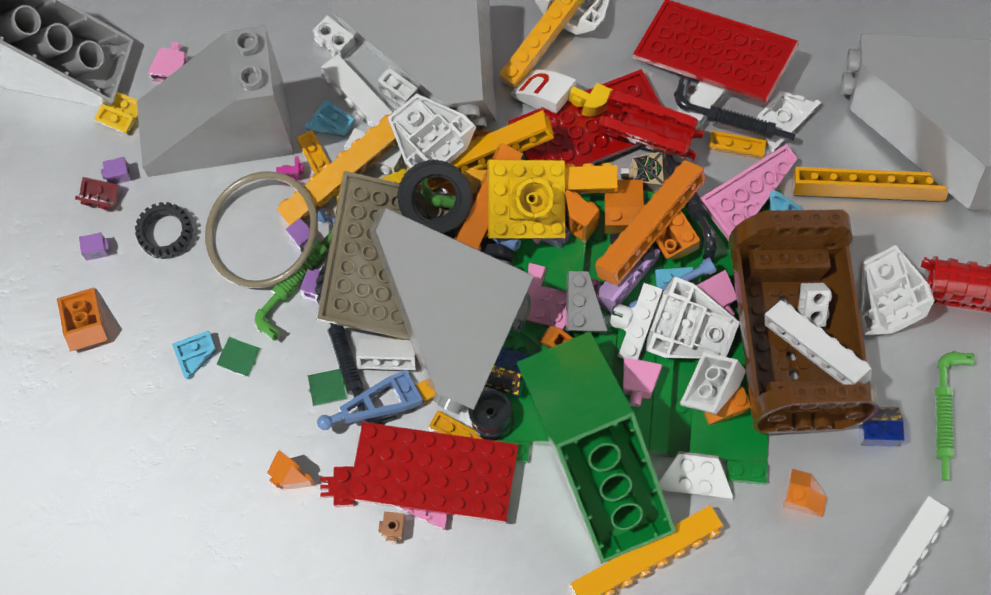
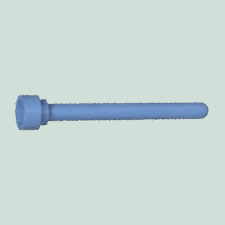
(705, 268)

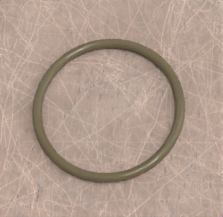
(304, 255)

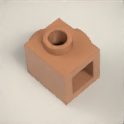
(392, 526)

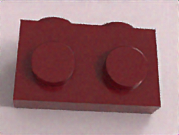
(98, 192)

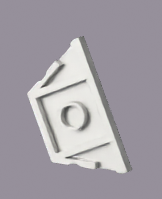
(788, 113)
(696, 475)

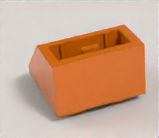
(581, 216)
(678, 238)

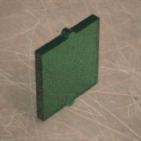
(238, 356)
(326, 387)

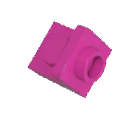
(292, 171)

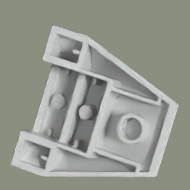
(585, 19)
(430, 131)
(892, 293)
(689, 324)

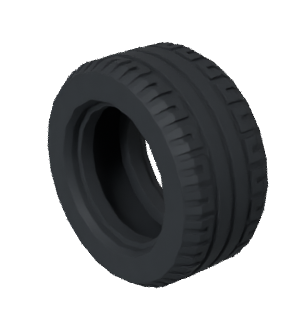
(435, 168)

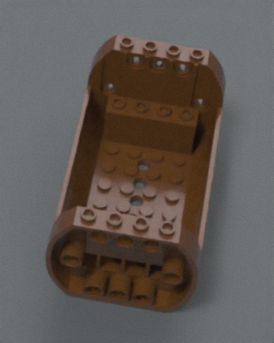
(770, 261)

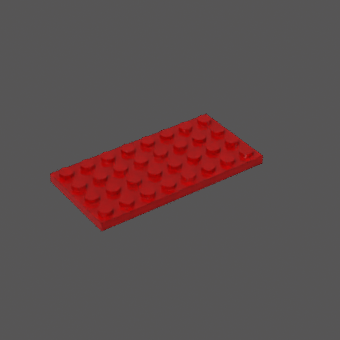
(716, 50)
(577, 135)
(433, 472)

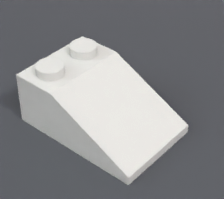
(713, 383)

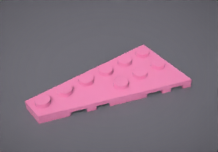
(748, 190)

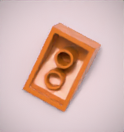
(623, 205)
(81, 319)

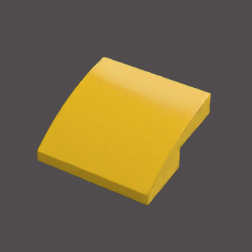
(120, 114)

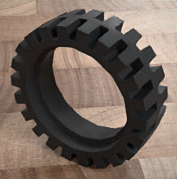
(160, 210)

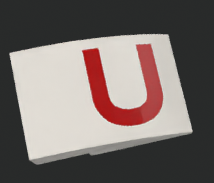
(544, 89)

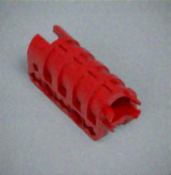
(650, 125)
(959, 283)

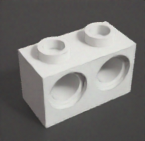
(336, 35)
(396, 87)
(809, 304)

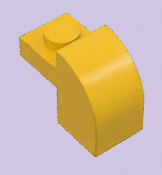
(593, 103)

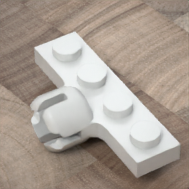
(636, 321)

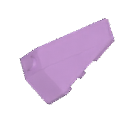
(611, 295)

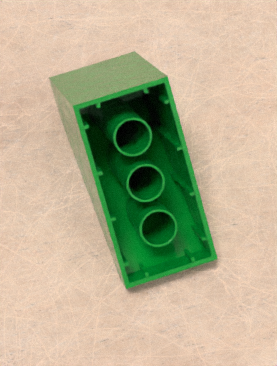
(597, 446)

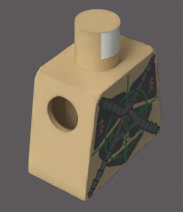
(646, 168)

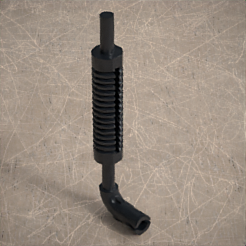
(730, 118)
(697, 213)
(349, 370)

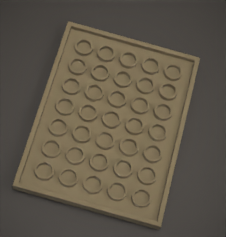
(354, 280)

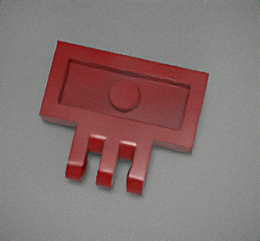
(338, 486)

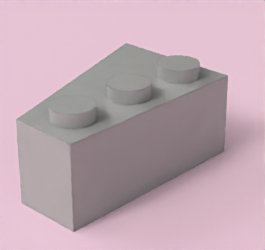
(582, 306)

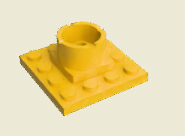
(508, 202)

